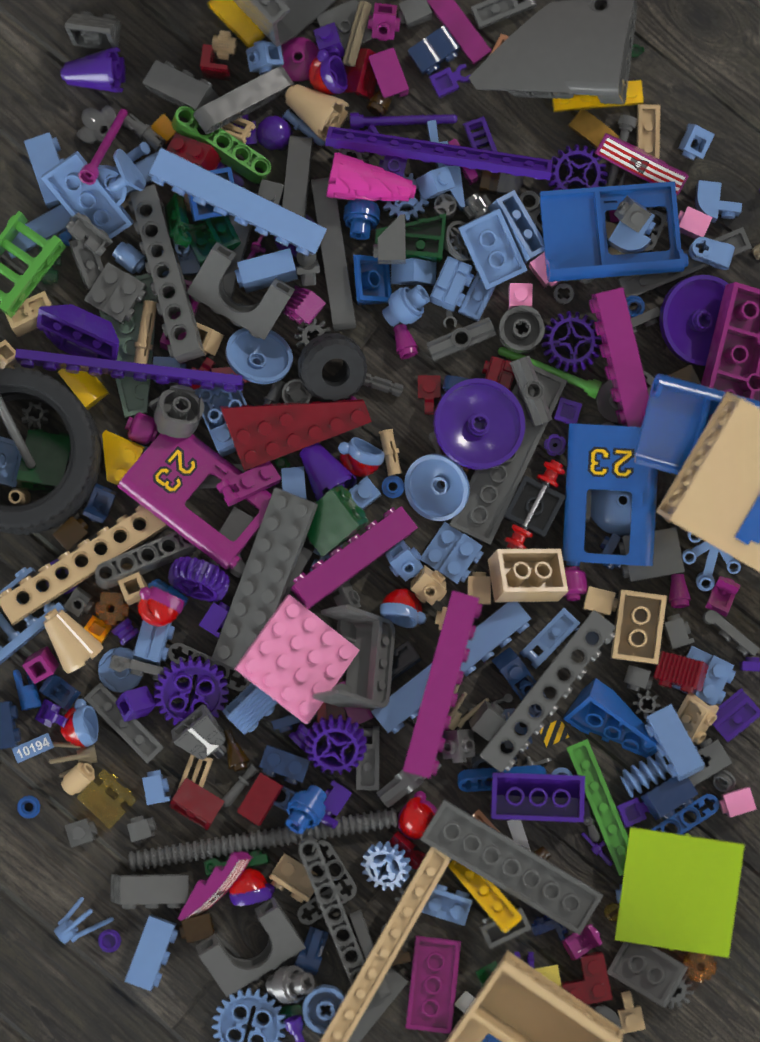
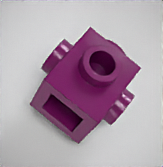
(384, 22)

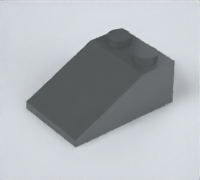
(93, 31)

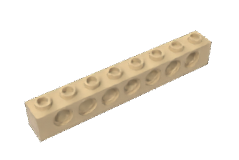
(57, 587)

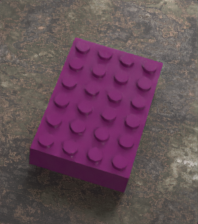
(735, 345)

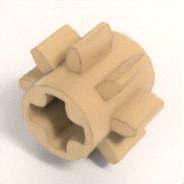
(224, 44)

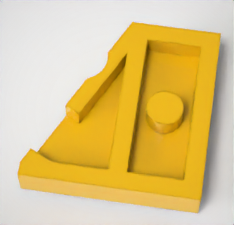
(119, 455)

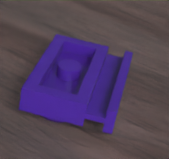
(735, 715)

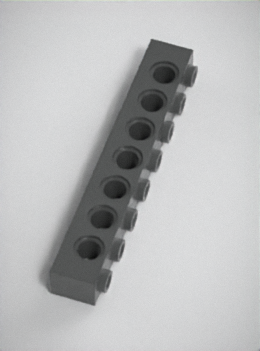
(191, 345)
(593, 623)

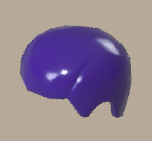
(274, 133)

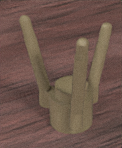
(456, 720)
(84, 755)

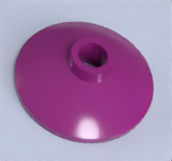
(298, 70)

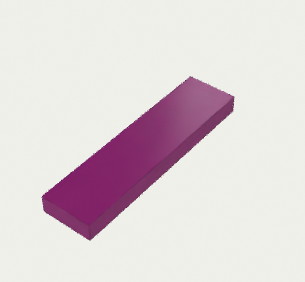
(460, 29)

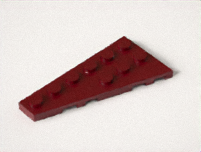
(283, 428)

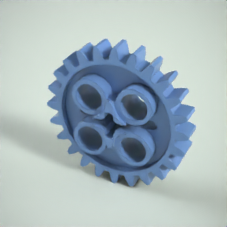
(230, 1020)

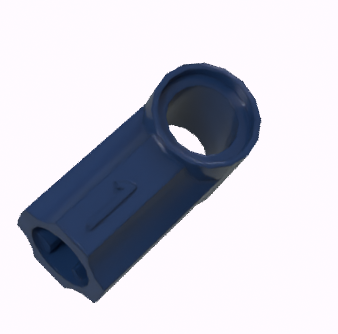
(310, 957)

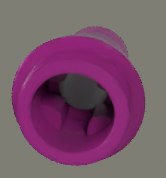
(405, 344)
(679, 594)

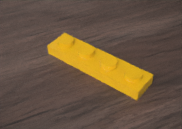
(633, 97)
(487, 896)

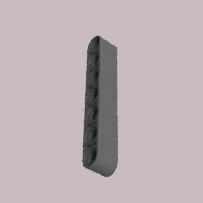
(334, 257)
(328, 902)

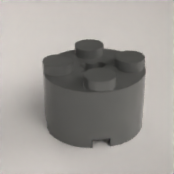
(513, 319)
(178, 412)

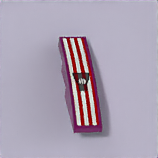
(639, 162)
(211, 890)

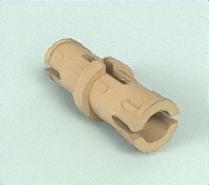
(390, 452)

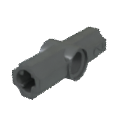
(447, 345)
(535, 405)
(401, 785)

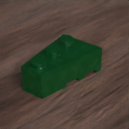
(423, 238)

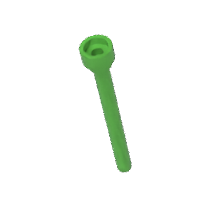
(590, 386)

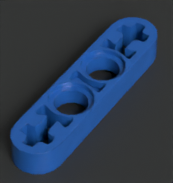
(474, 775)
(681, 825)

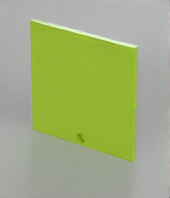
(679, 892)

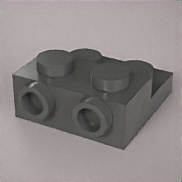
(116, 293)

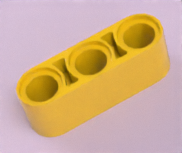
(237, 21)

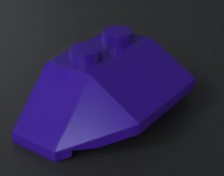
(78, 331)

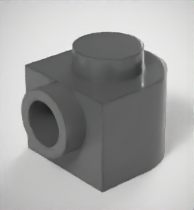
(79, 602)
(638, 678)
(141, 828)

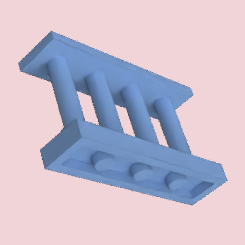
(34, 625)

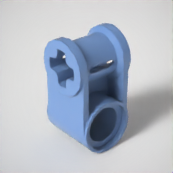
(714, 253)

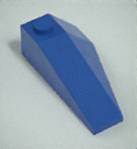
(607, 715)

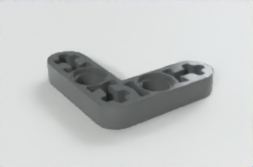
(343, 897)

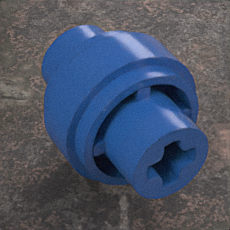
(361, 218)
(306, 809)

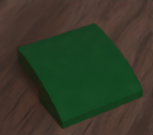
(208, 232)

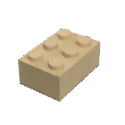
(527, 575)
(638, 627)

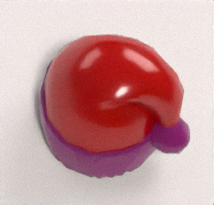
(158, 606)
(416, 816)

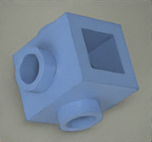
(264, 57)
(404, 560)

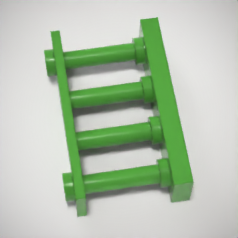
(37, 266)

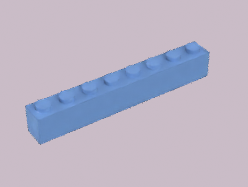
(236, 201)
(487, 636)

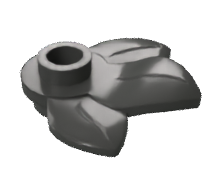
(95, 124)

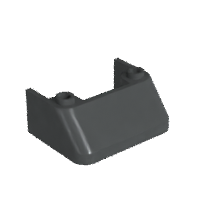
(371, 669)

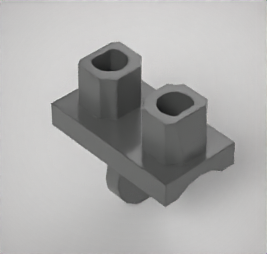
(307, 267)

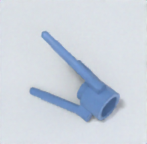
(67, 929)

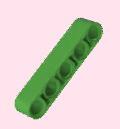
(233, 146)

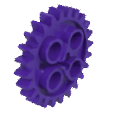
(170, 688)

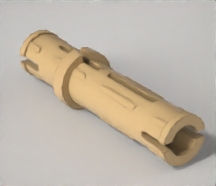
(143, 343)

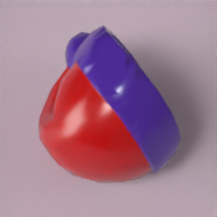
(328, 73)
(250, 888)

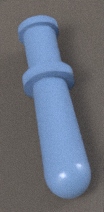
(299, 124)

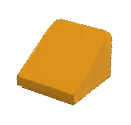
(164, 128)
(98, 629)

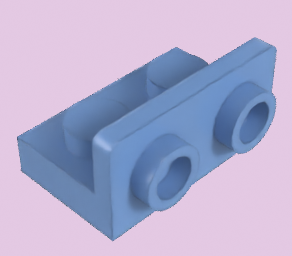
(448, 905)

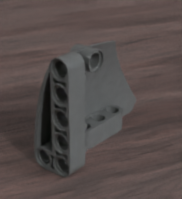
(566, 53)

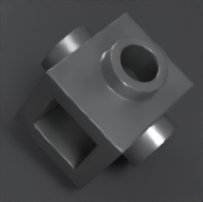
(458, 745)

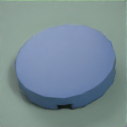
(116, 680)

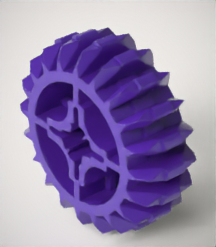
(571, 166)
(582, 340)
(198, 579)
(323, 754)

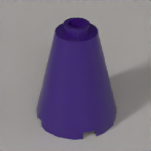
(96, 71)
(324, 470)

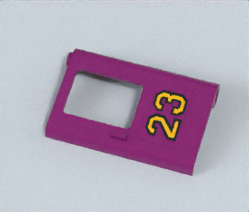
(169, 476)

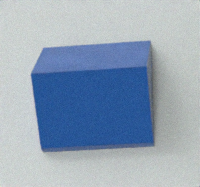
(371, 280)

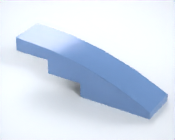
(456, 192)

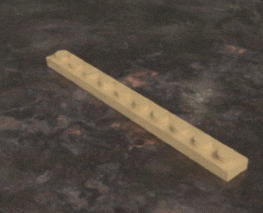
(387, 947)

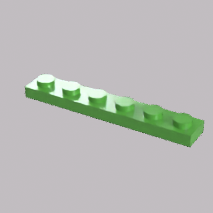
(601, 802)

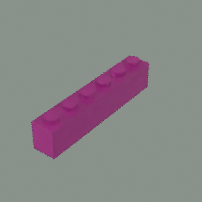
(353, 558)

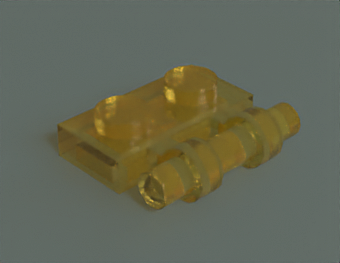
(101, 803)

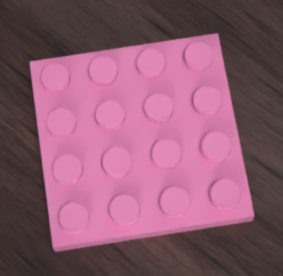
(296, 658)

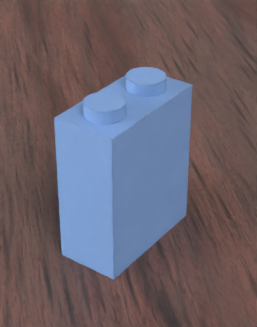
(262, 270)

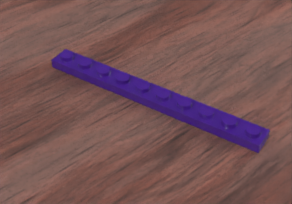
(439, 153)
(138, 371)

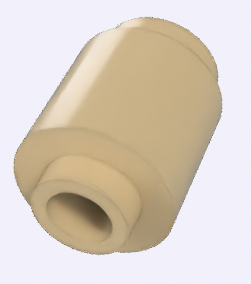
(78, 778)

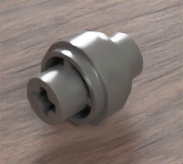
(290, 984)

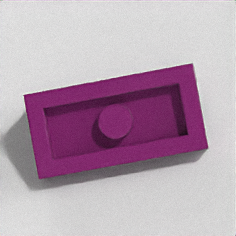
(389, 73)

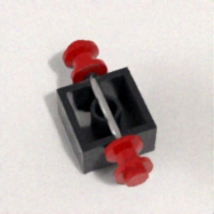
(534, 506)

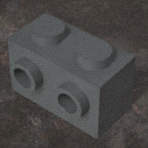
(495, 936)

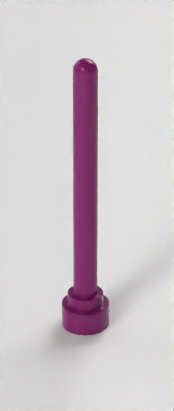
(89, 172)

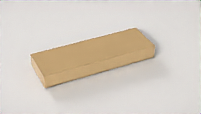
(648, 129)

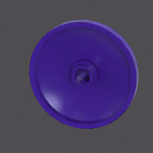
(690, 317)
(479, 424)

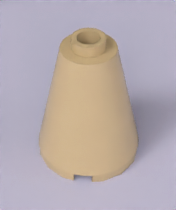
(316, 109)
(70, 640)

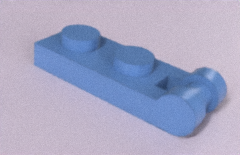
(550, 637)

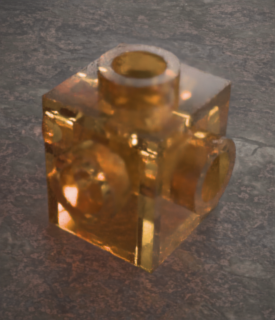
(103, 608)
(691, 962)

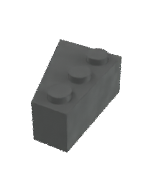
(178, 86)
(149, 890)

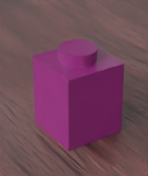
(40, 664)

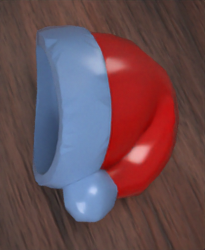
(360, 457)
(402, 608)
(81, 725)

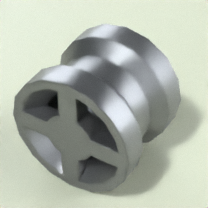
(444, 201)

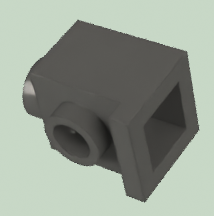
(677, 631)

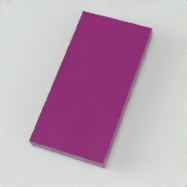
(433, 984)

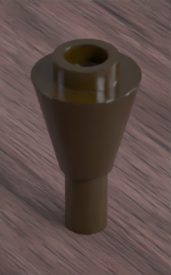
(236, 757)

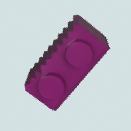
(303, 305)

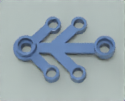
(707, 574)

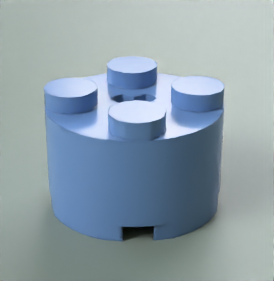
(312, 1008)

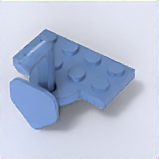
(103, 199)

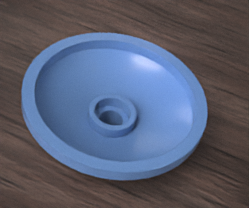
(259, 359)
(426, 492)
(609, 513)

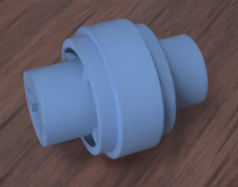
(406, 305)

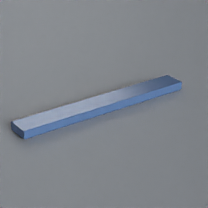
(57, 218)

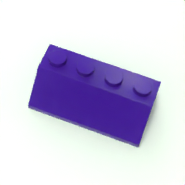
(537, 797)

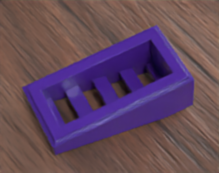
(477, 123)

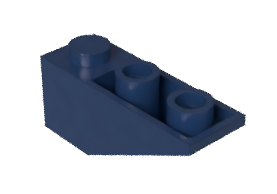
(517, 676)

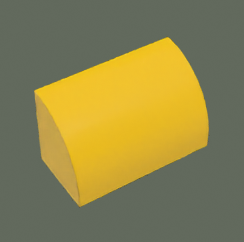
(85, 387)

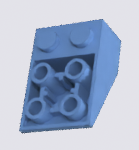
(214, 418)

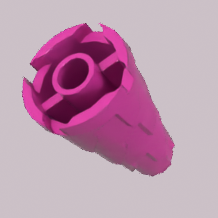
(359, 180)

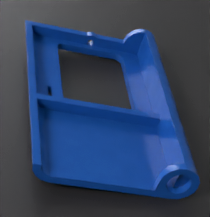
(578, 236)

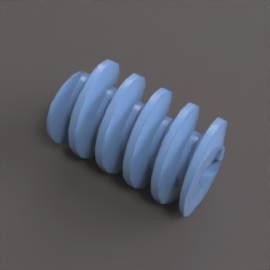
(644, 774)

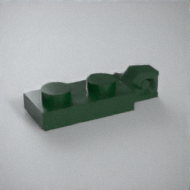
(178, 221)
(256, 860)

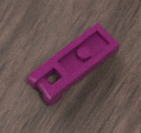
(249, 483)

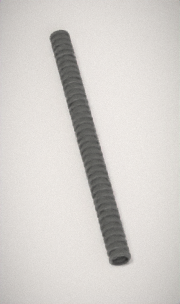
(258, 840)

